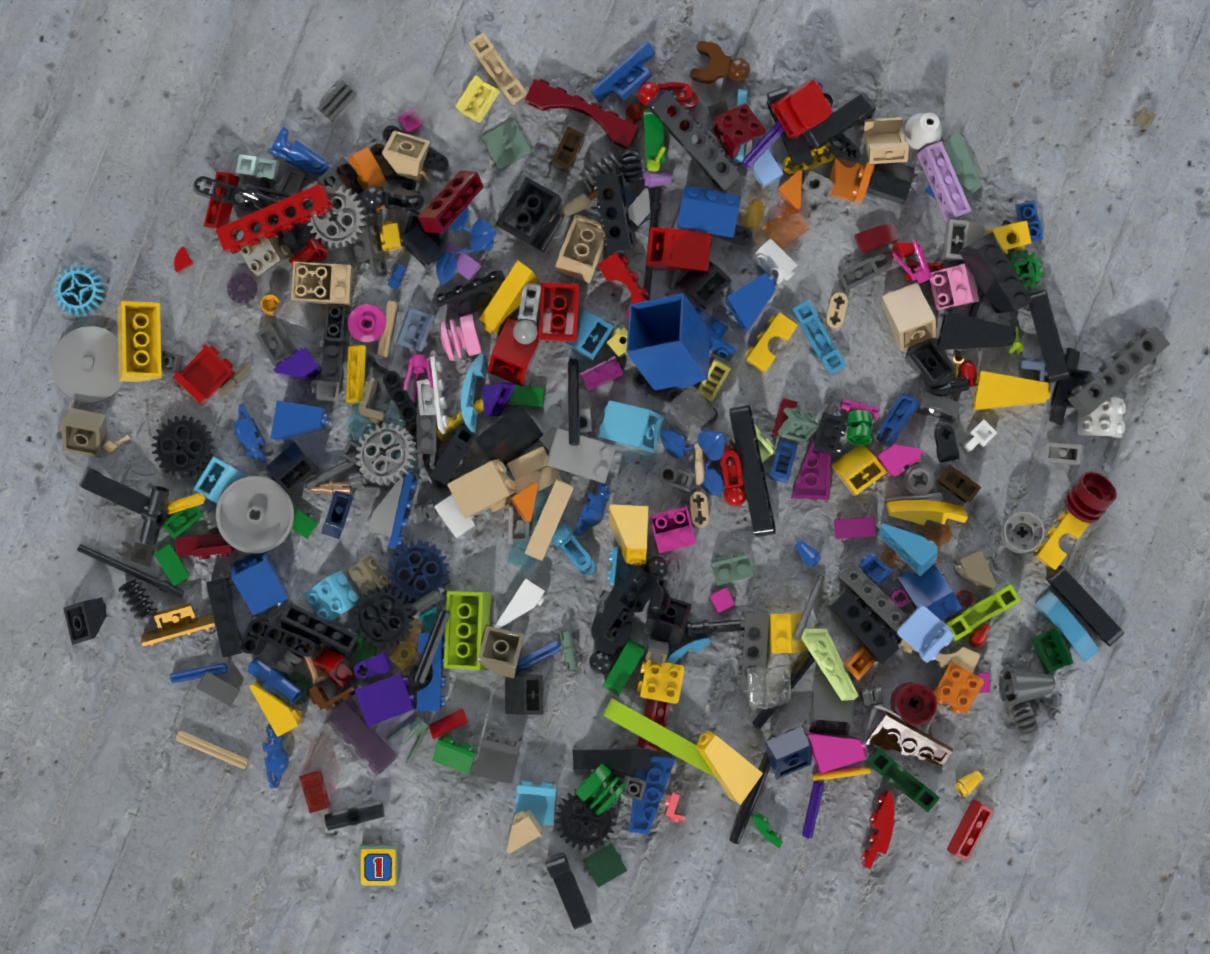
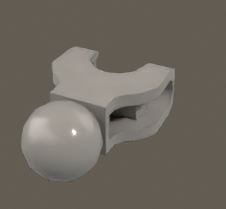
(525, 330)

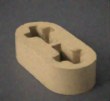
(832, 309)
(694, 511)

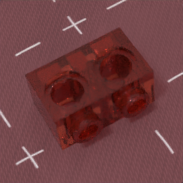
(315, 791)

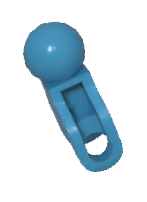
(573, 550)

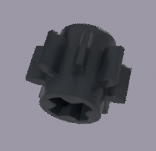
(412, 670)

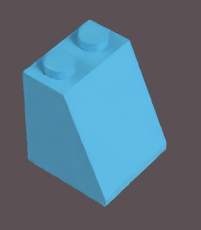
(631, 426)

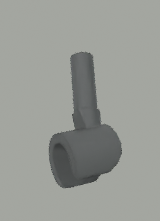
(1047, 709)

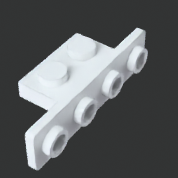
(430, 398)

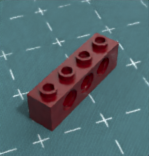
(451, 201)

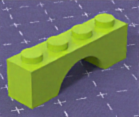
(983, 610)

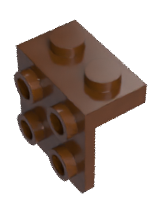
(320, 698)

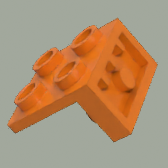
(850, 182)

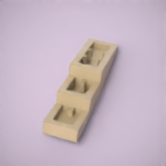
(549, 520)

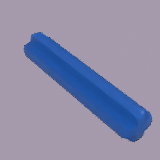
(538, 656)
(197, 673)

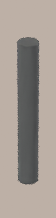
(329, 473)

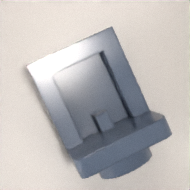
(1030, 364)

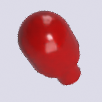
(969, 372)
(979, 636)

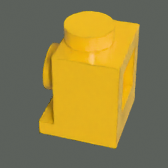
(391, 236)

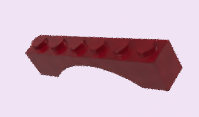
(545, 98)

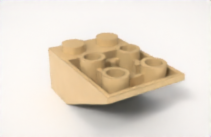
(322, 283)

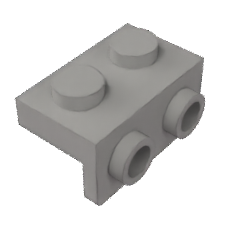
(515, 528)

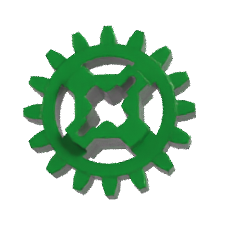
(1028, 273)

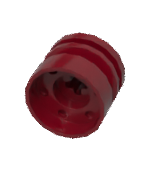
(1090, 497)
(923, 707)

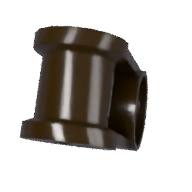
(386, 168)

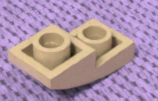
(528, 463)

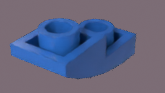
(1028, 212)

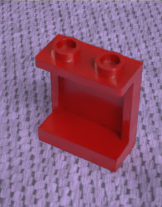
(205, 374)

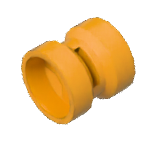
(269, 303)

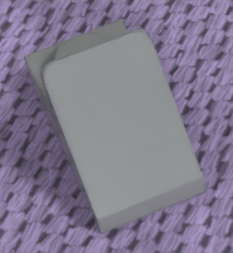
(1063, 453)

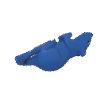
(246, 432)
(593, 512)
(277, 758)

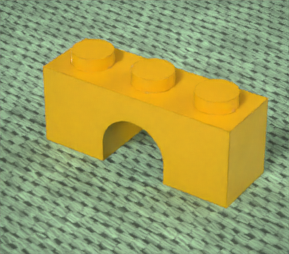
(780, 328)
(1049, 550)

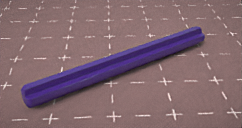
(765, 143)

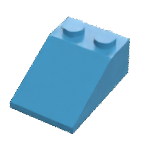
(912, 548)

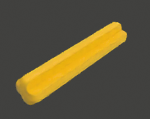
(184, 503)

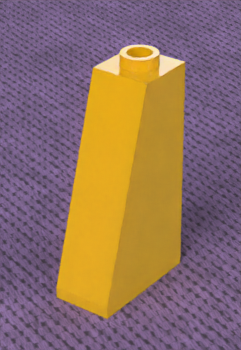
(507, 298)
(1005, 391)
(729, 767)

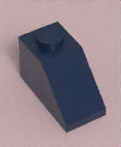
(337, 515)

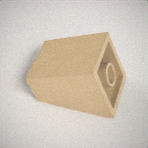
(909, 316)
(482, 488)

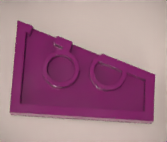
(814, 477)

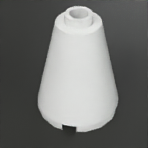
(923, 130)

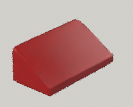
(903, 249)
(448, 723)

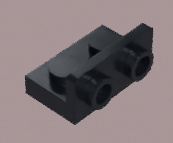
(829, 434)

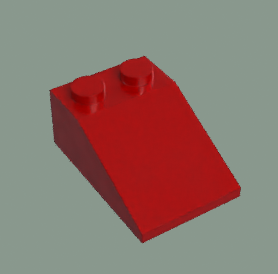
(558, 312)

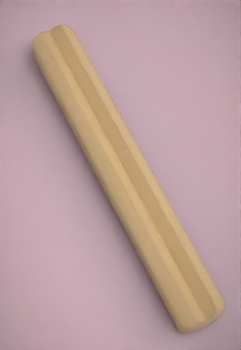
(212, 749)

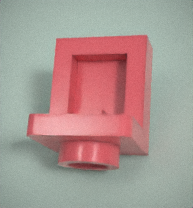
(671, 803)

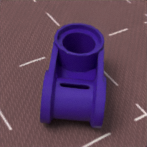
(376, 665)

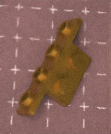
(176, 622)

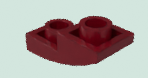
(876, 237)

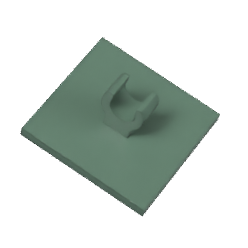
(506, 144)

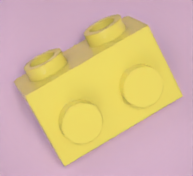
(477, 99)

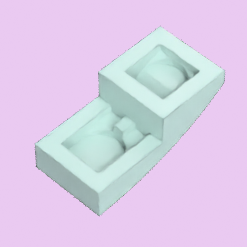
(257, 167)

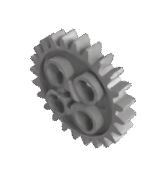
(350, 207)
(393, 467)

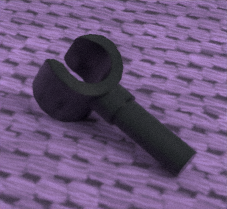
(373, 363)

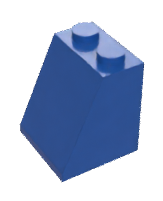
(750, 300)
(296, 420)
(258, 582)

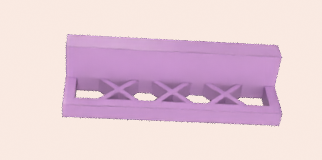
(943, 181)

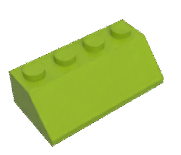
(466, 629)

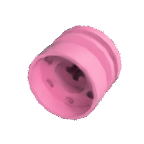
(460, 337)

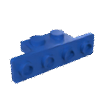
(627, 76)
(717, 330)

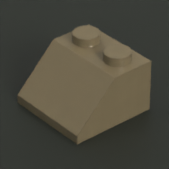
(84, 432)
(975, 569)
(500, 651)

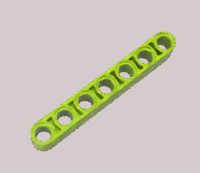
(656, 734)

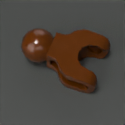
(720, 65)

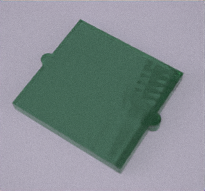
(605, 865)

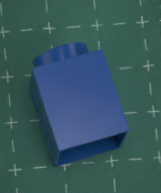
(668, 342)

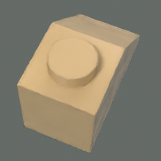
(523, 830)

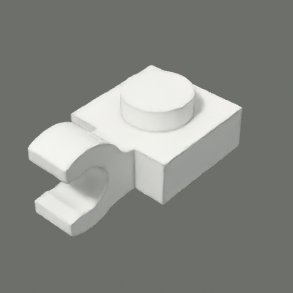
(981, 434)

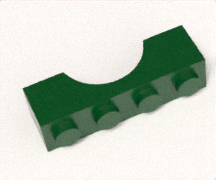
(902, 779)

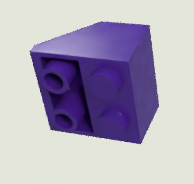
(299, 366)

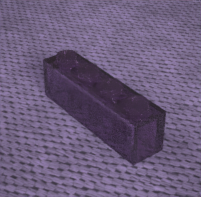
(363, 738)

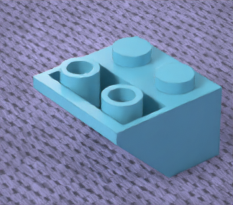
(217, 478)

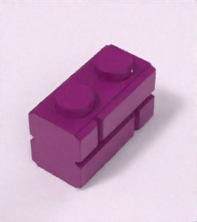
(602, 374)

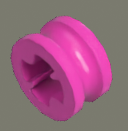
(902, 603)

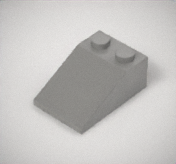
(588, 459)

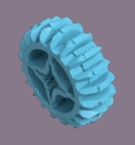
(86, 289)

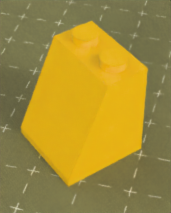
(630, 528)
(781, 633)

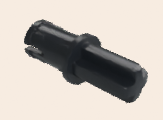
(950, 388)

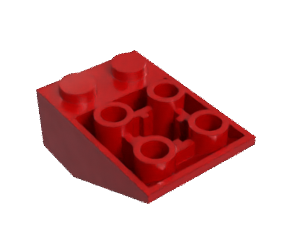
(678, 250)

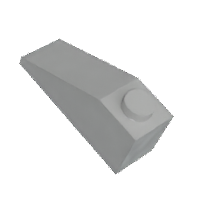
(385, 513)

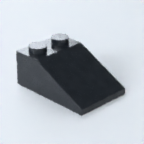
(530, 211)

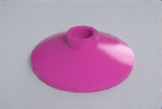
(360, 316)

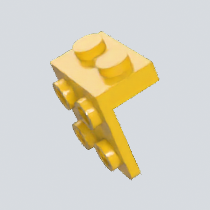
(661, 681)

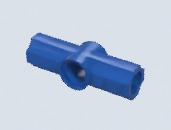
(274, 681)

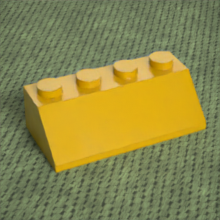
(139, 341)

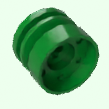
(600, 789)

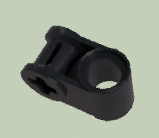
(946, 446)

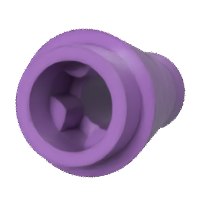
(655, 179)

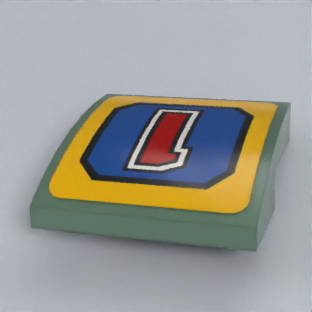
(378, 865)

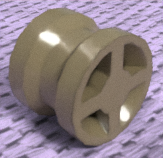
(1144, 118)

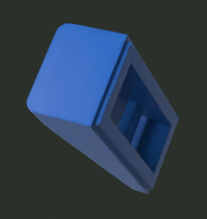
(784, 478)

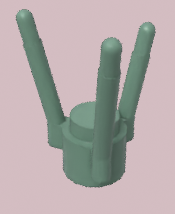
(417, 727)

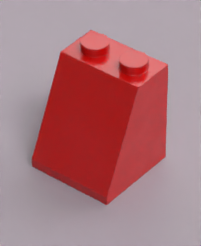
(512, 359)

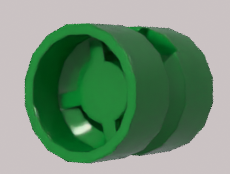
(859, 427)

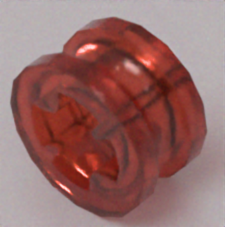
(970, 596)

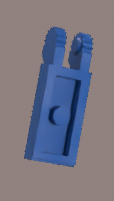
(897, 419)

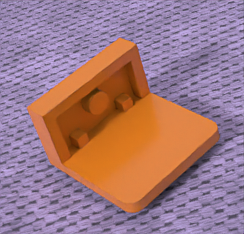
(958, 688)

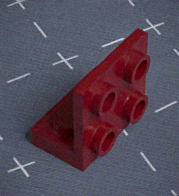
(736, 128)

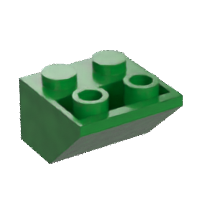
(454, 754)

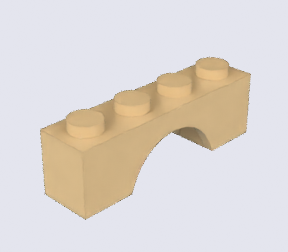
(961, 656)

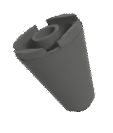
(1024, 685)

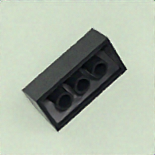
(995, 274)

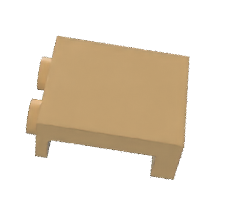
(885, 140)

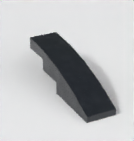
(611, 758)

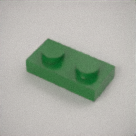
(182, 521)

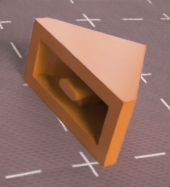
(791, 190)
(525, 500)
(859, 663)

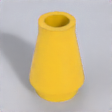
(968, 783)

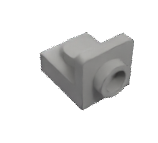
(324, 390)

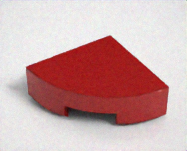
(182, 260)

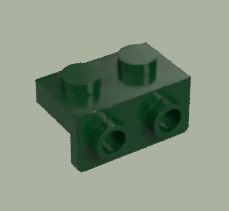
(1052, 650)

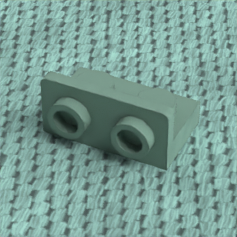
(799, 425)
(732, 569)

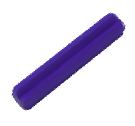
(813, 809)

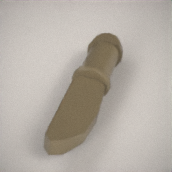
(236, 378)

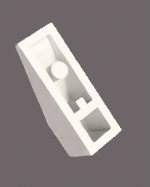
(524, 600)

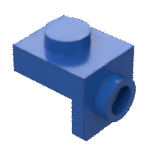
(874, 568)

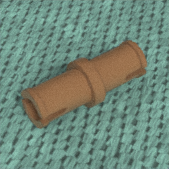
(332, 486)

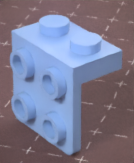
(925, 633)

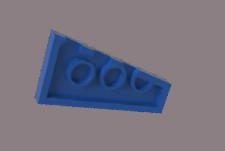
(644, 811)

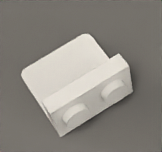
(1105, 420)

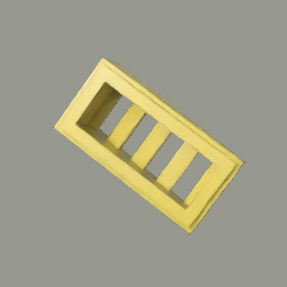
(721, 365)

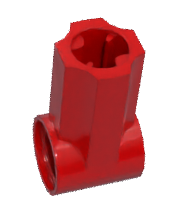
(311, 253)

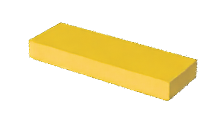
(355, 374)

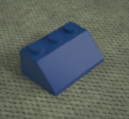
(708, 211)

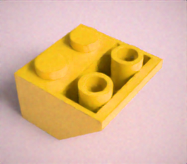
(858, 469)

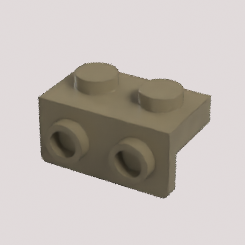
(368, 575)

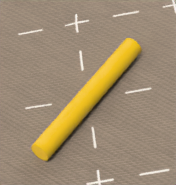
(841, 773)

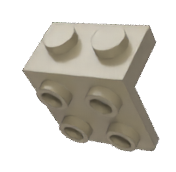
(266, 254)
(366, 405)

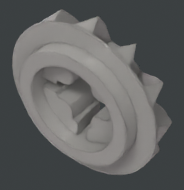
(928, 479)

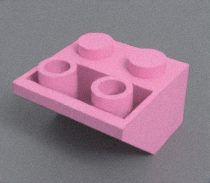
(953, 287)

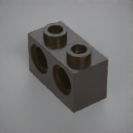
(568, 149)
(958, 484)

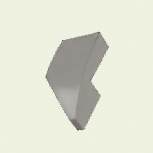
(640, 207)

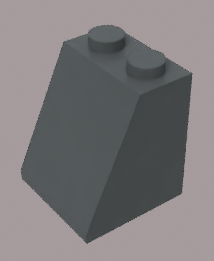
(827, 710)

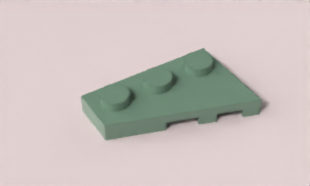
(962, 164)

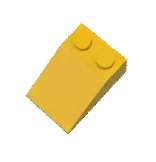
(279, 712)

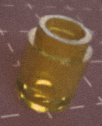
(753, 214)

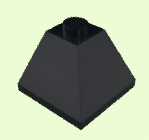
(85, 619)

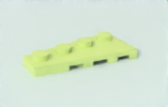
(825, 653)

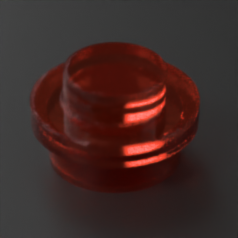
(634, 112)

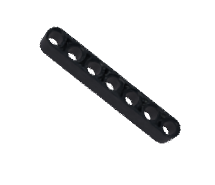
(411, 423)
(752, 471)

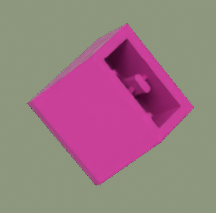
(896, 457)
(672, 529)

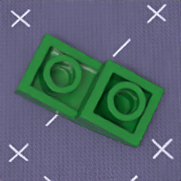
(762, 825)

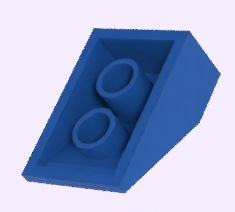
(931, 592)

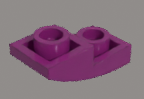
(855, 527)

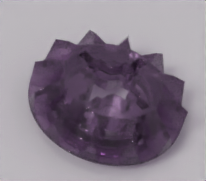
(234, 284)

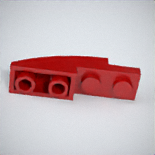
(883, 822)

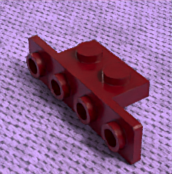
(203, 546)

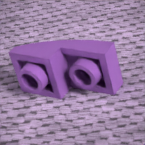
(465, 264)

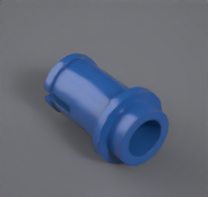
(396, 277)

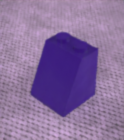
(385, 699)

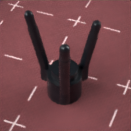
(253, 193)

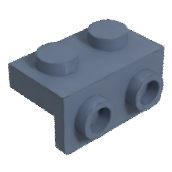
(415, 329)

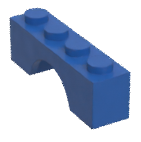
(431, 696)

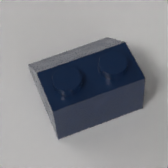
(789, 752)

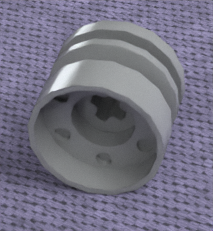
(1030, 524)

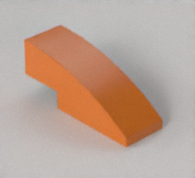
(367, 169)

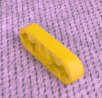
(823, 161)

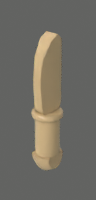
(699, 465)

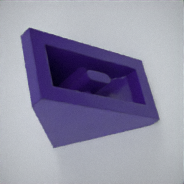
(496, 397)

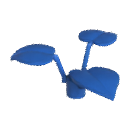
(481, 239)
(711, 443)

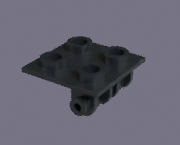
(341, 175)

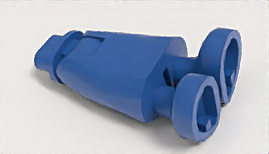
(298, 155)

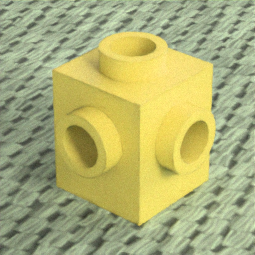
(614, 343)

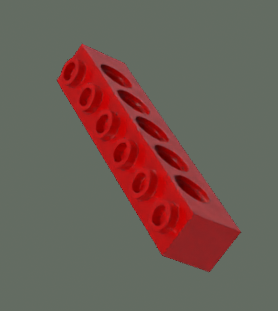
(228, 233)

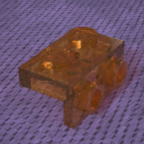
(786, 227)

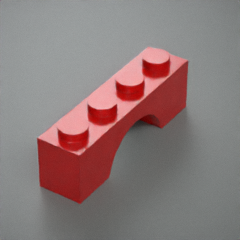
(617, 268)

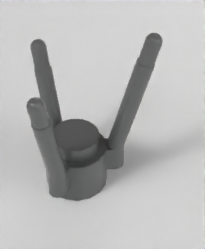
(358, 480)

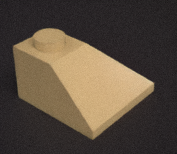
(406, 154)

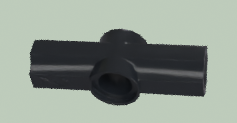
(154, 515)
(366, 813)

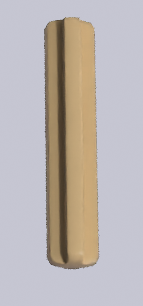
(385, 339)

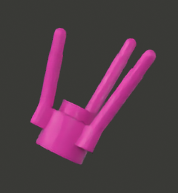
(922, 272)
(418, 364)

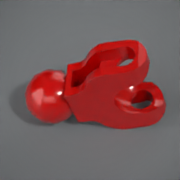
(651, 89)
(734, 491)

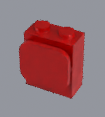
(802, 108)

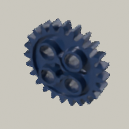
(403, 561)

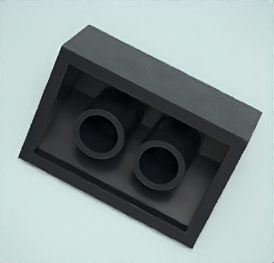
(509, 436)

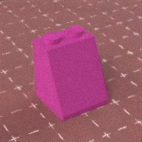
(835, 750)

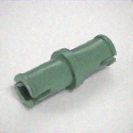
(568, 650)

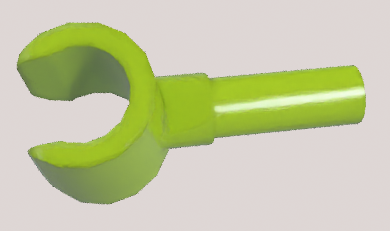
(654, 165)
(1017, 345)

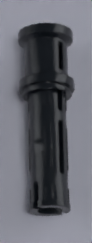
(705, 631)

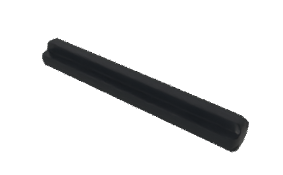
(431, 646)

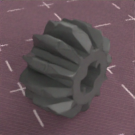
(1024, 719)

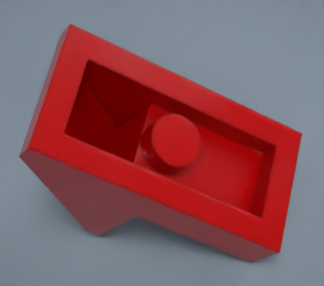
(332, 666)

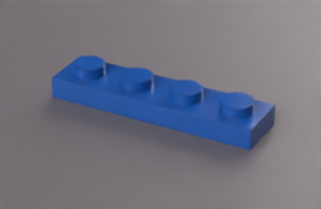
(401, 519)

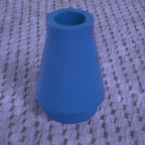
(807, 553)

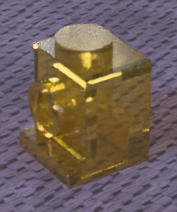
(403, 662)

